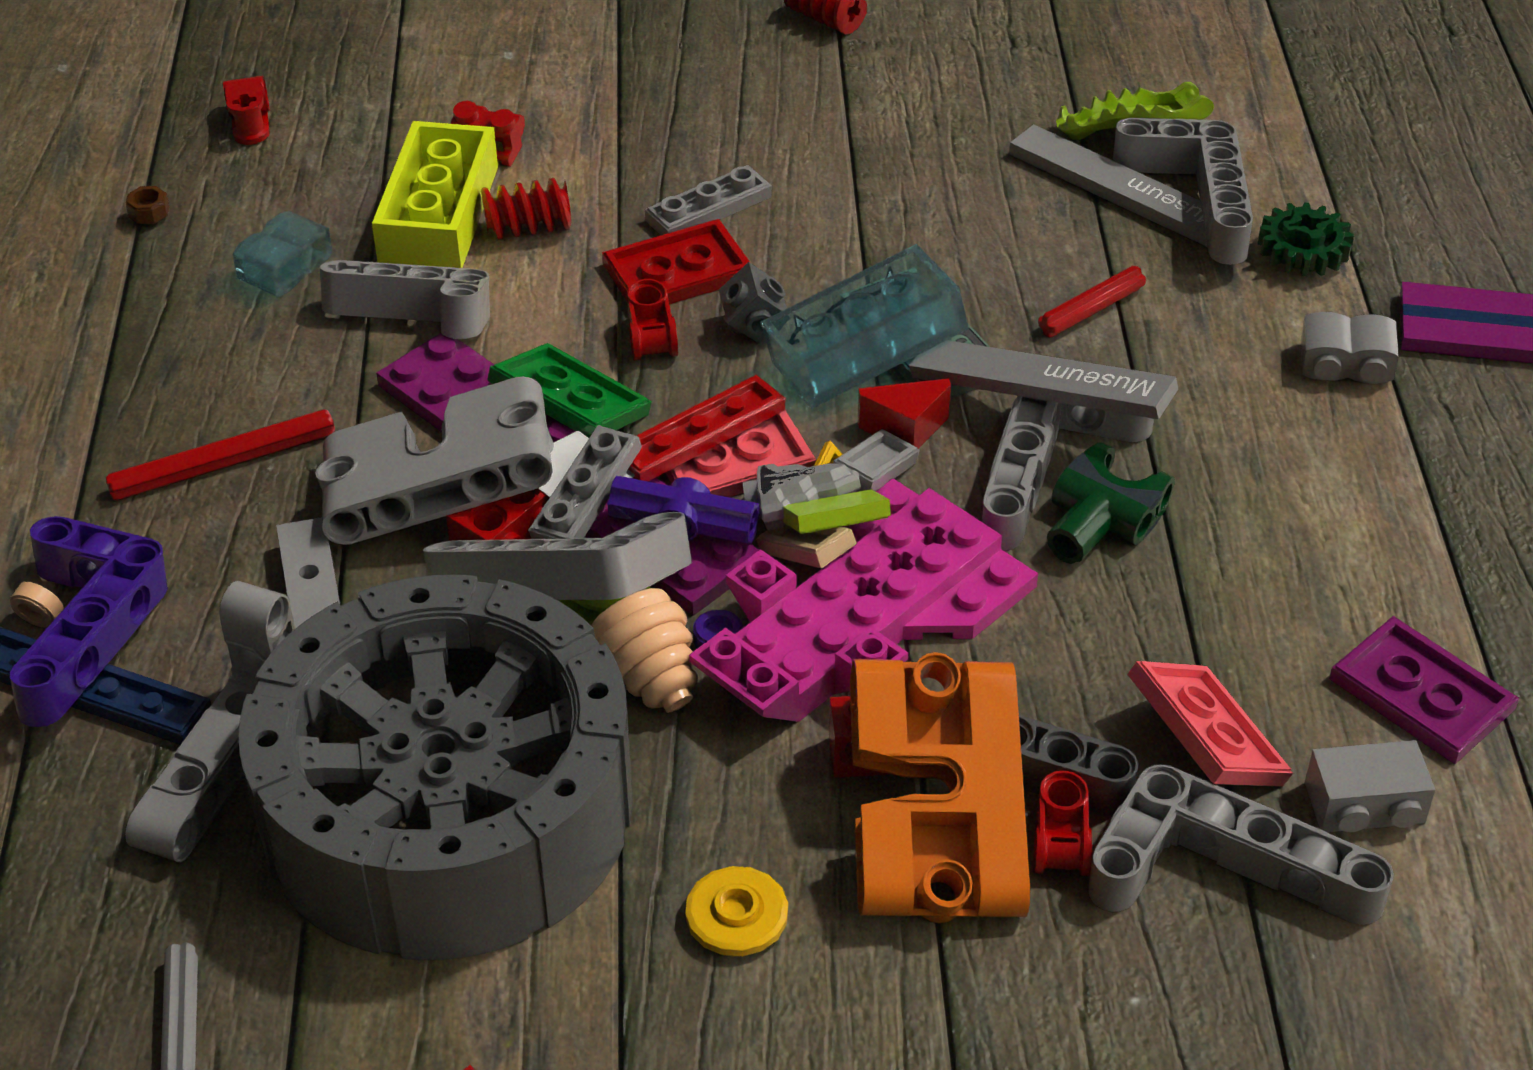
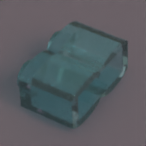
(282, 253)

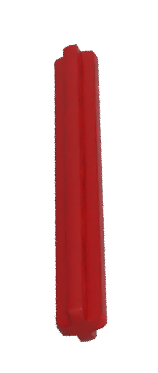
(219, 454)

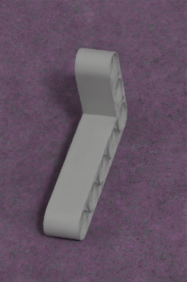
(1201, 149)
(576, 566)

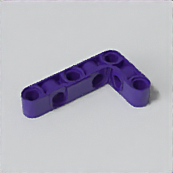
(120, 586)

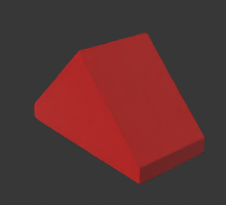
(905, 409)

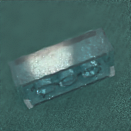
(864, 325)

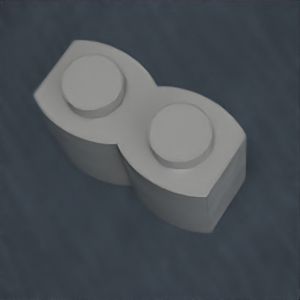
(1349, 347)

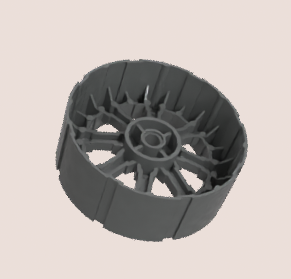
(439, 766)

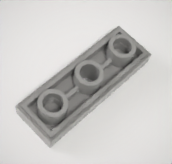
(709, 201)
(589, 481)
(307, 568)

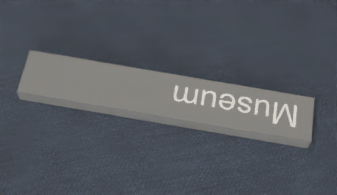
(1111, 181)
(1047, 378)

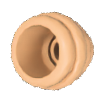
(650, 647)

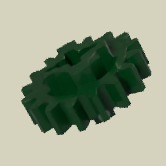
(1305, 239)

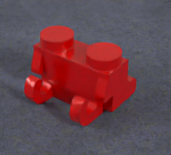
(506, 124)

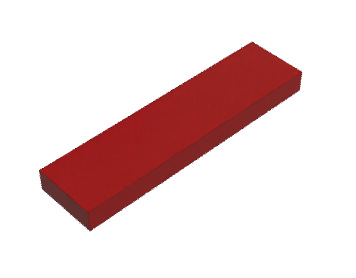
(705, 426)

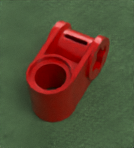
(249, 108)
(650, 320)
(1063, 831)

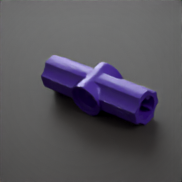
(703, 511)

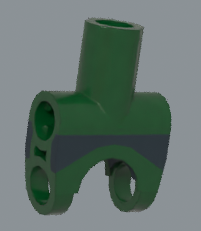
(1104, 504)

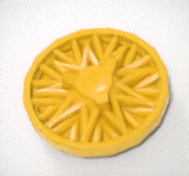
(736, 911)

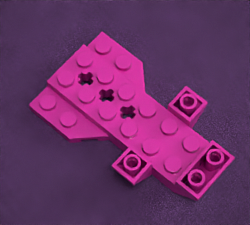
(905, 577)

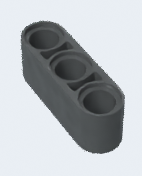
(1101, 764)

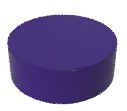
(713, 622)

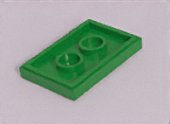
(574, 390)

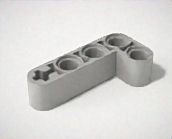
(408, 292)

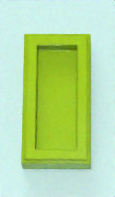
(836, 511)

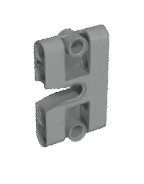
(483, 429)

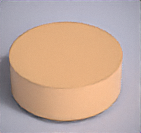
(35, 604)

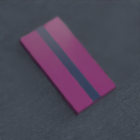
(1466, 322)

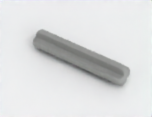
(179, 1008)

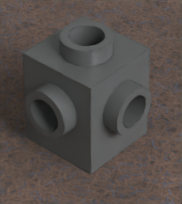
(751, 299)

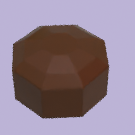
(147, 205)

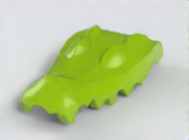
(1104, 114)

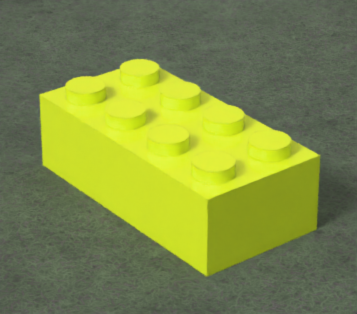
(435, 195)

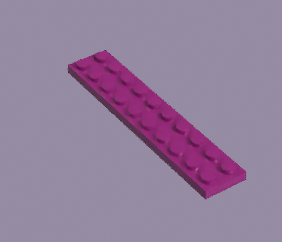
(449, 367)

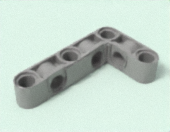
(1026, 453)
(208, 762)
(1241, 836)

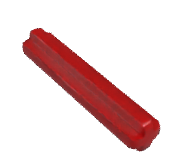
(1091, 301)

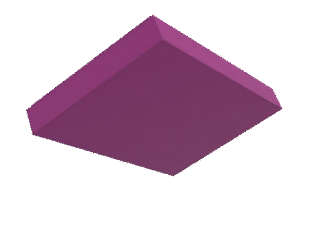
(1424, 689)

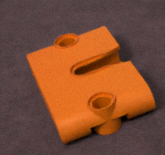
(958, 838)

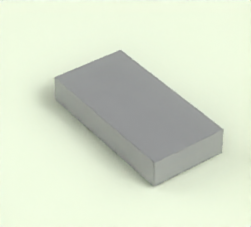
(879, 459)

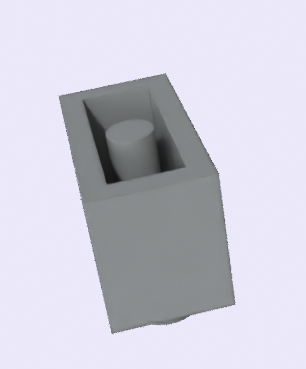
(1369, 786)

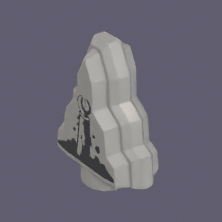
(795, 484)

